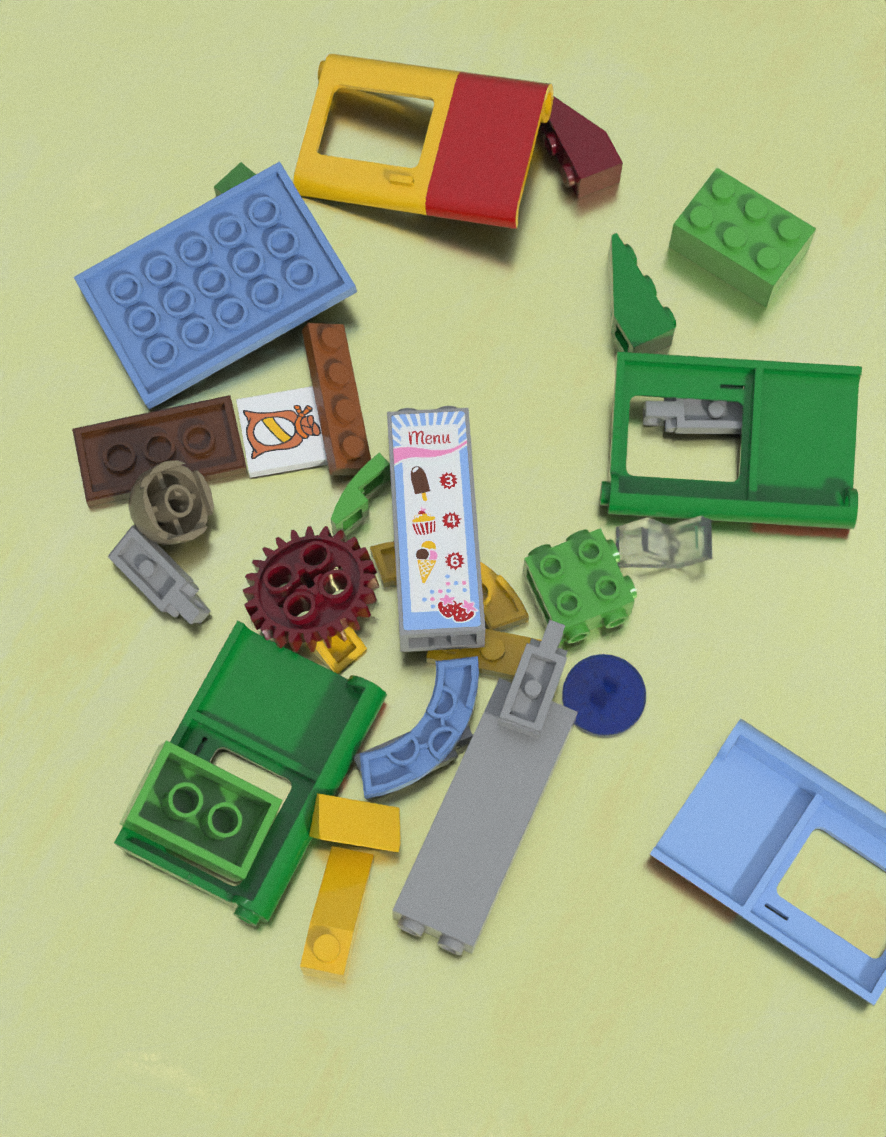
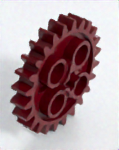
(311, 589)

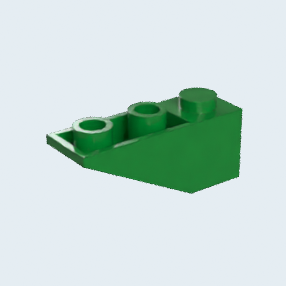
(636, 314)

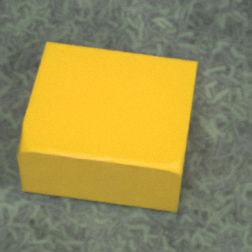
(341, 652)

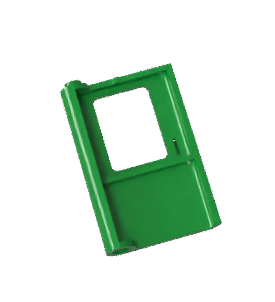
(792, 445)
(289, 722)

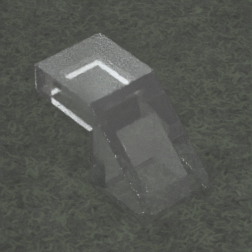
(657, 545)

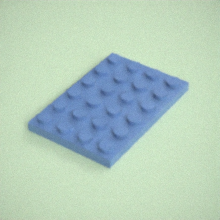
(215, 285)

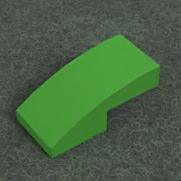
(353, 502)

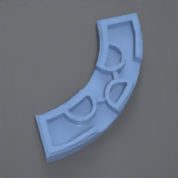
(434, 735)

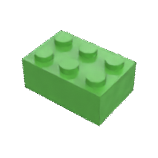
(741, 237)
(201, 812)

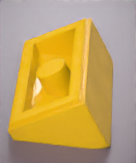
(356, 823)

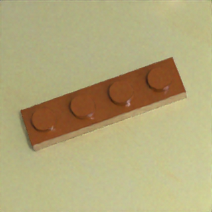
(336, 398)

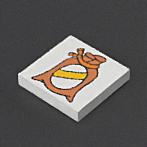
(281, 432)

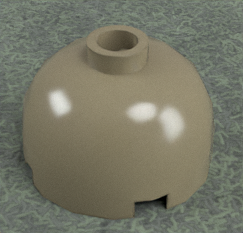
(170, 503)

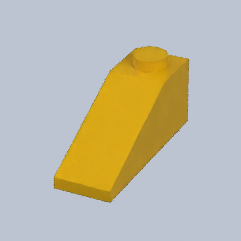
(337, 915)

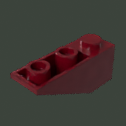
(582, 149)

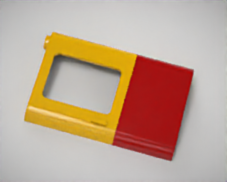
(472, 150)

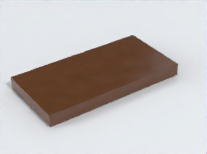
(122, 449)

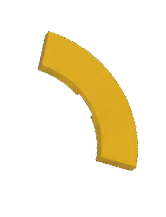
(501, 603)

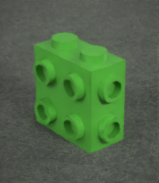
(580, 584)

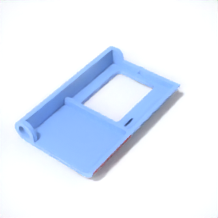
(747, 830)

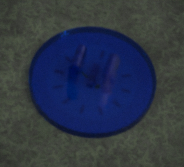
(605, 694)

